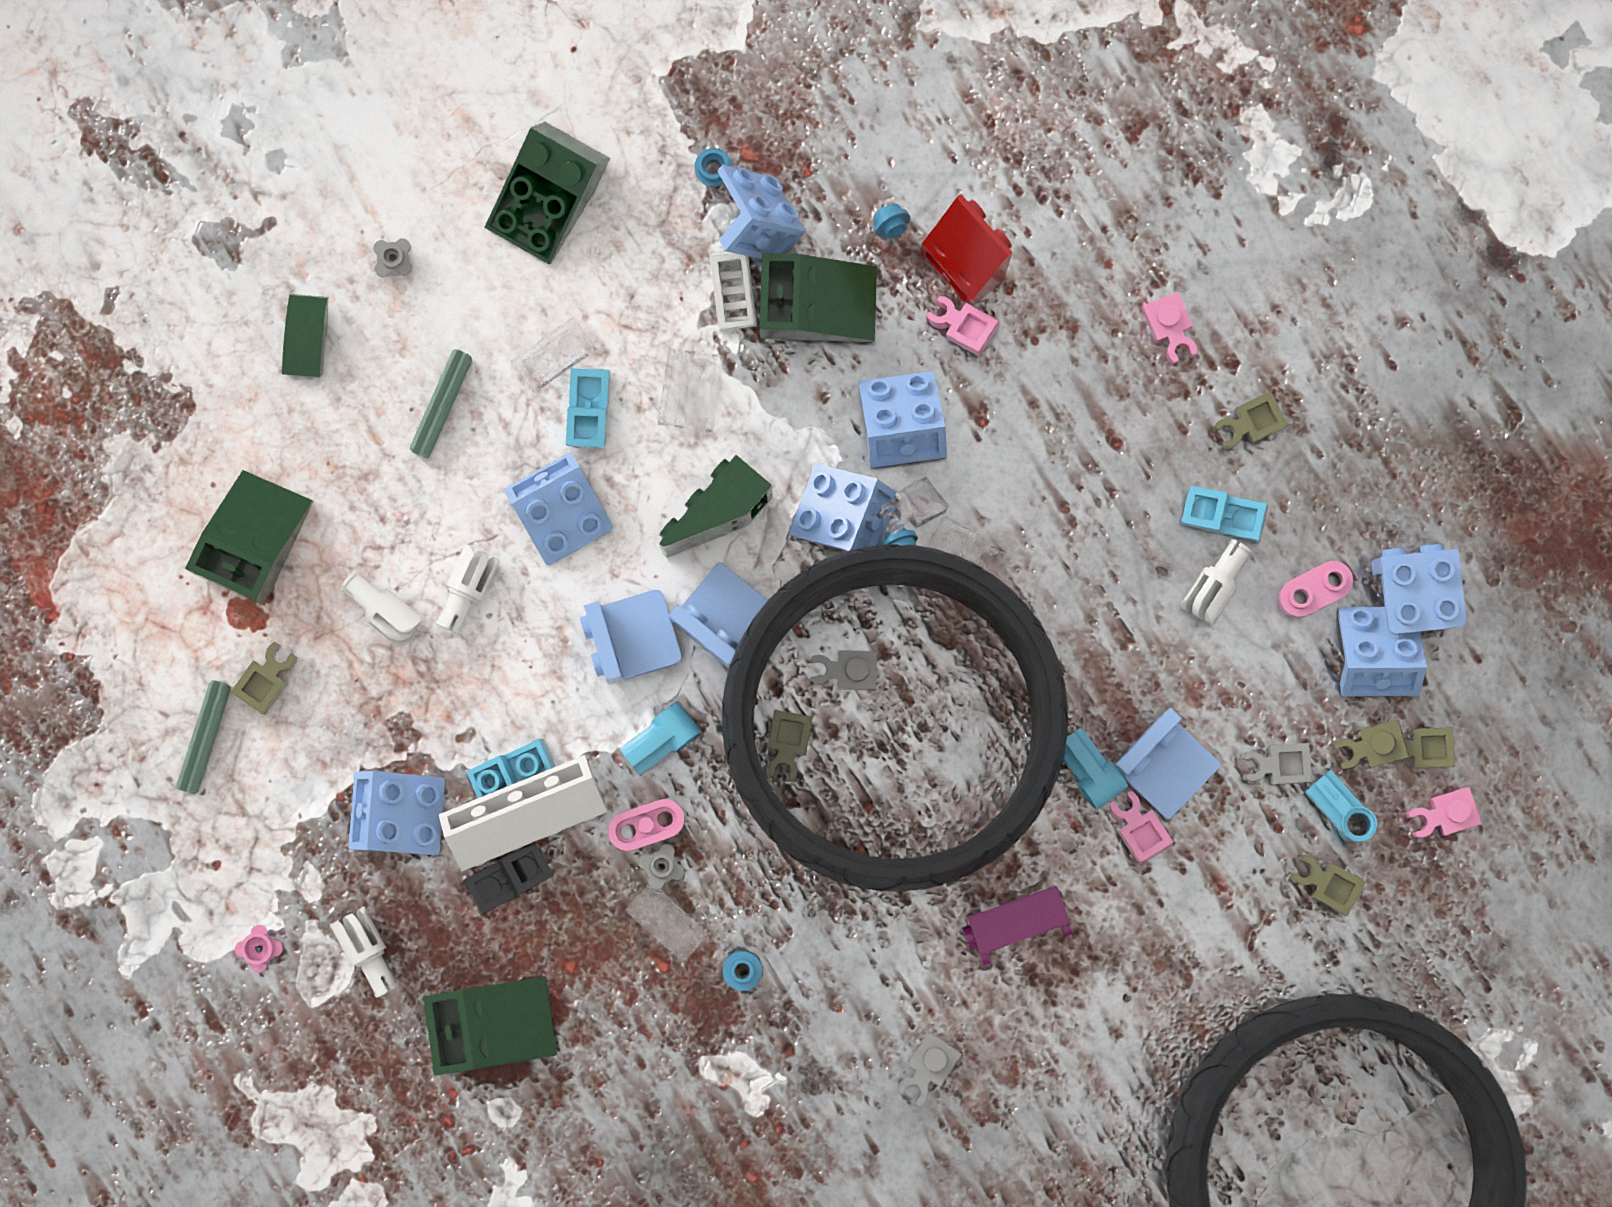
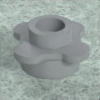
(400, 266)
(650, 864)

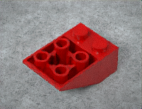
(967, 251)

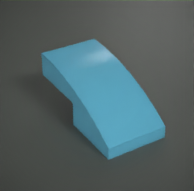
(587, 407)
(1224, 514)

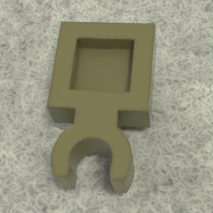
(1255, 419)
(262, 684)
(789, 737)
(1379, 744)
(1431, 748)
(1333, 887)

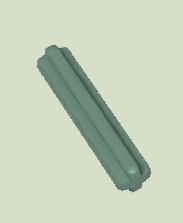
(440, 403)
(203, 737)

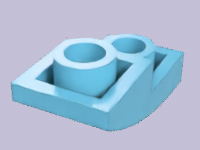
(510, 768)

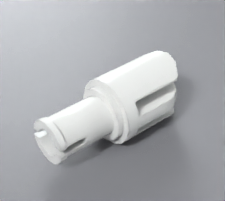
(1216, 584)
(467, 586)
(382, 609)
(369, 954)

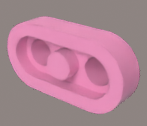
(1316, 588)
(646, 825)

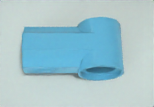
(667, 734)
(1096, 777)
(1338, 805)

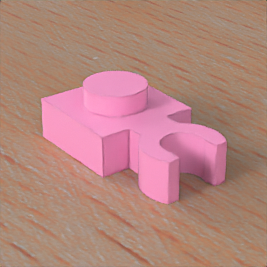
(1168, 322)
(967, 327)
(1449, 812)
(1143, 833)

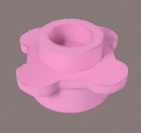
(247, 948)

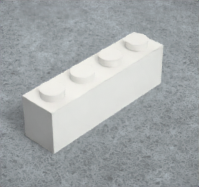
(522, 813)

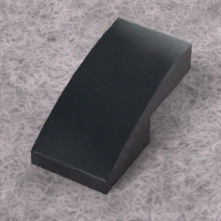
(507, 878)

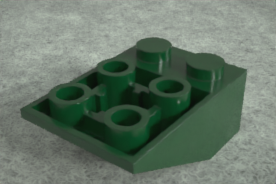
(546, 191)
(817, 299)
(724, 507)
(249, 537)
(489, 1026)

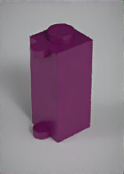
(1016, 922)

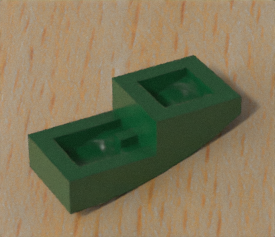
(304, 335)

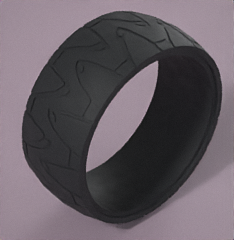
(935, 572)
(1489, 1119)

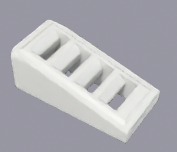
(734, 322)

